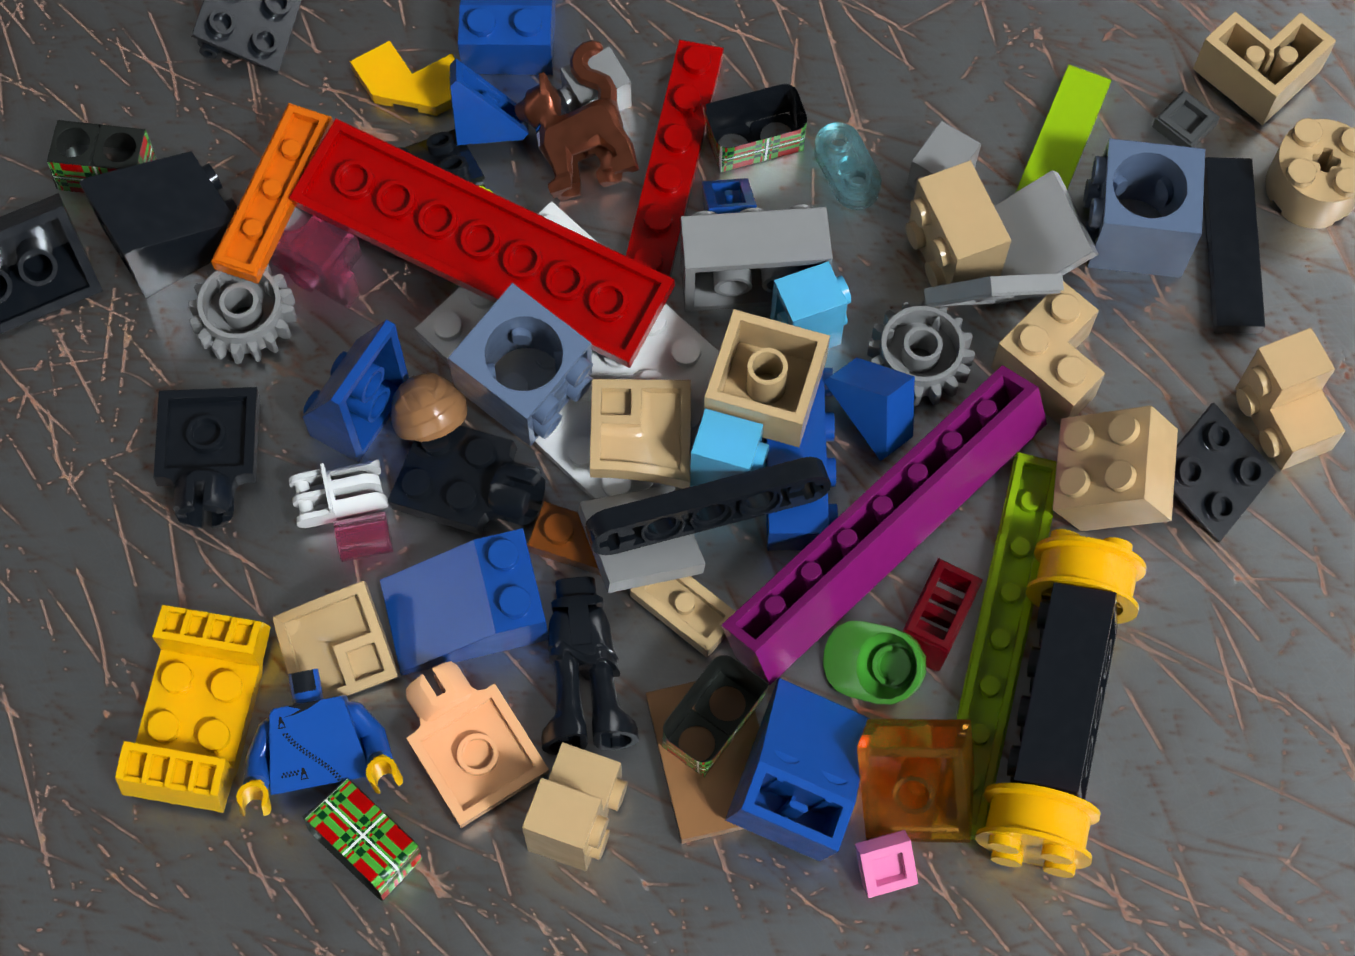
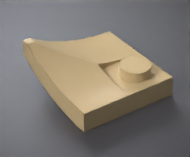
(641, 430)
(340, 639)

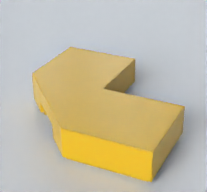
(391, 81)

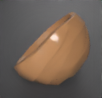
(427, 408)

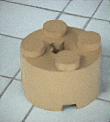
(1314, 173)

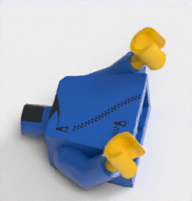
(314, 745)

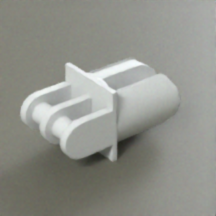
(347, 491)

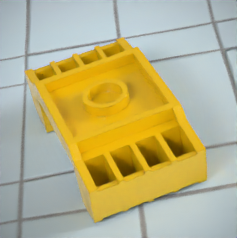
(195, 709)

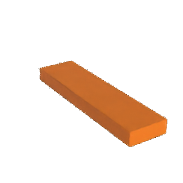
(266, 202)

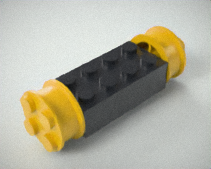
(1081, 597)

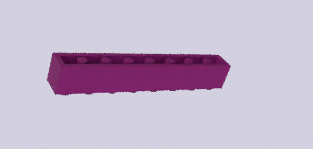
(885, 524)

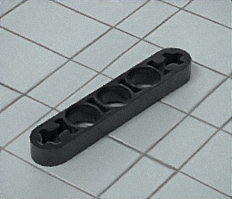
(707, 506)

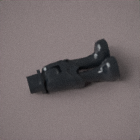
(584, 646)

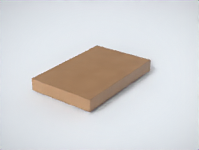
(700, 801)

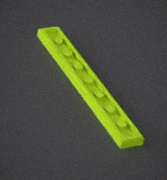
(1005, 620)

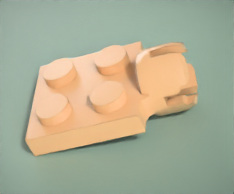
(470, 743)

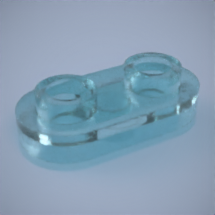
(845, 162)

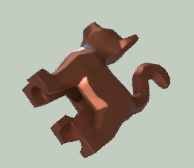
(580, 133)

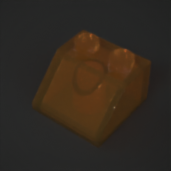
(917, 778)

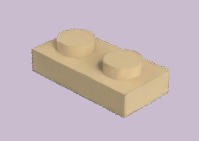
(687, 610)

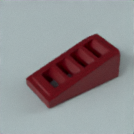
(933, 640)

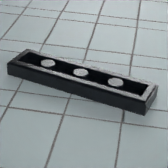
(1233, 246)

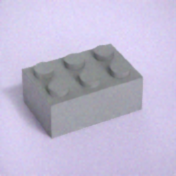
(737, 256)

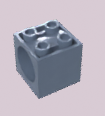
(1161, 176)
(514, 324)

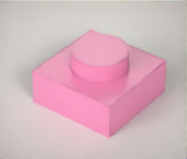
(886, 863)

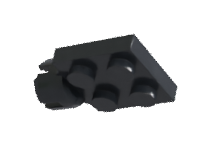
(206, 449)
(467, 482)

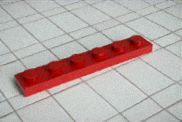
(674, 156)

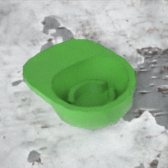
(874, 662)

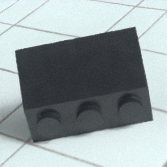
(41, 263)

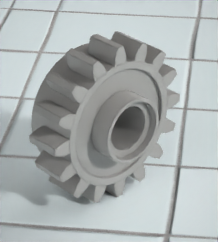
(929, 330)
(244, 332)

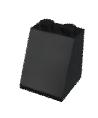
(161, 217)

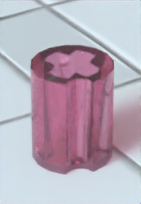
(363, 536)

